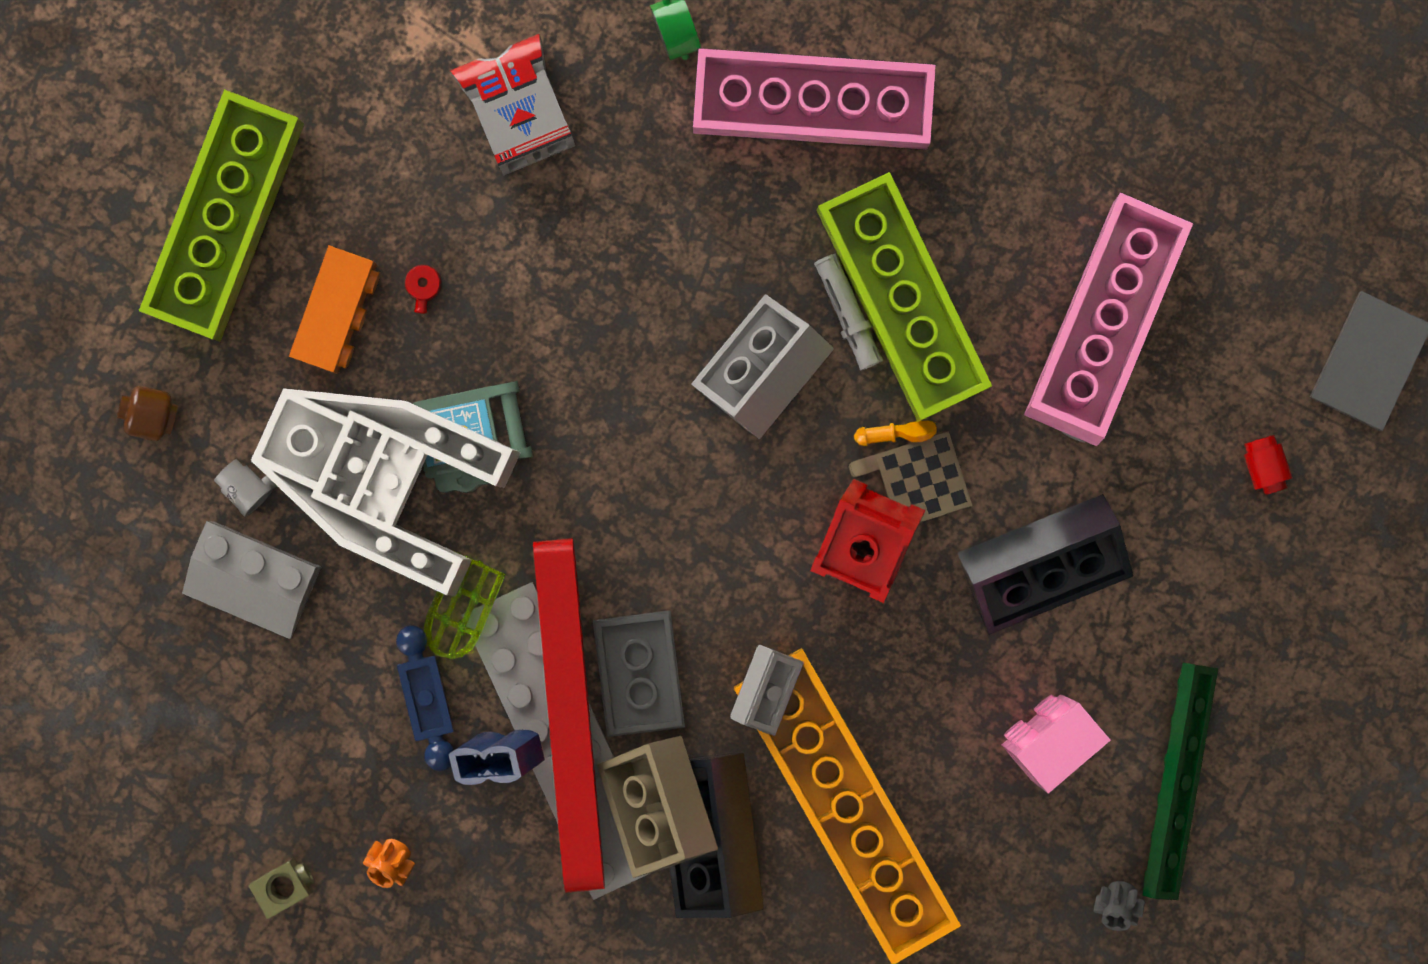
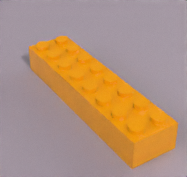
(857, 821)

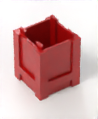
(871, 518)

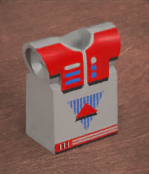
(516, 105)

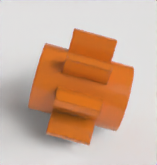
(388, 863)

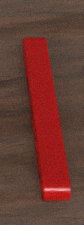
(569, 715)

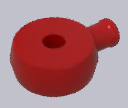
(426, 293)

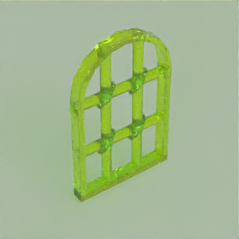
(461, 625)

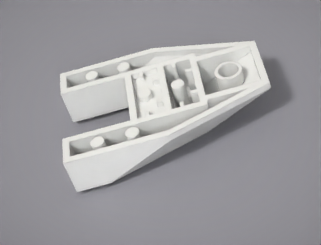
(356, 464)

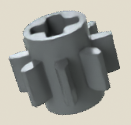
(1119, 906)

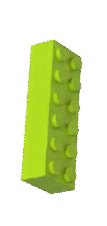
(222, 215)
(903, 297)

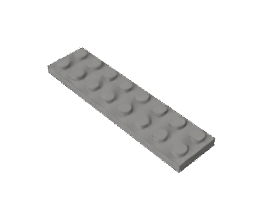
(514, 661)

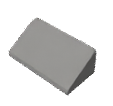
(766, 690)

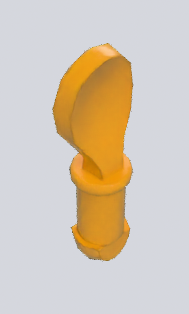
(911, 431)

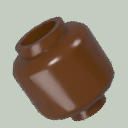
(147, 413)

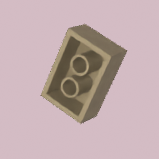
(657, 806)

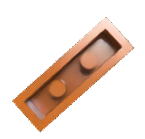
(335, 310)

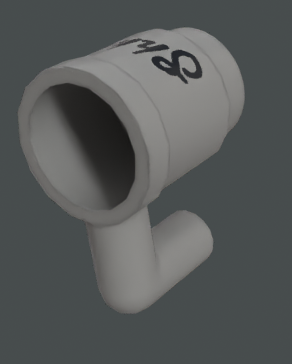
(244, 487)

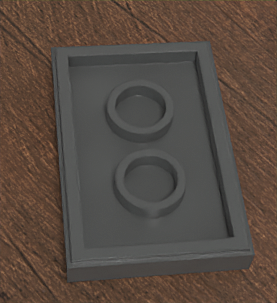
(1370, 361)
(638, 673)

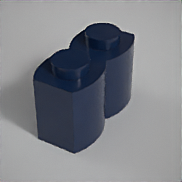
(496, 757)

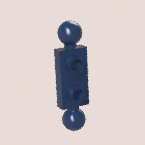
(425, 697)

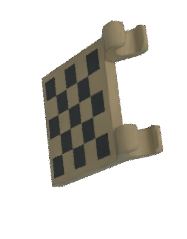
(920, 475)

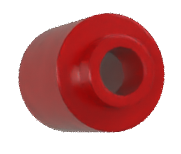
(1267, 464)

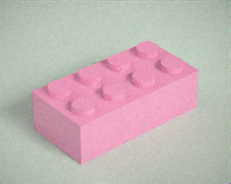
(1054, 741)

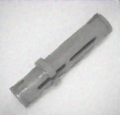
(851, 318)

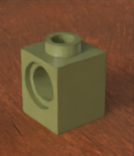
(267, 895)

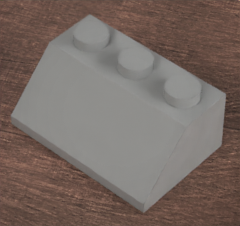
(762, 366)
(250, 579)

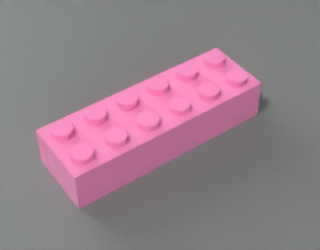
(814, 99)
(1108, 319)

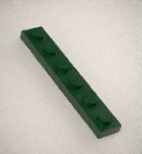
(1180, 782)

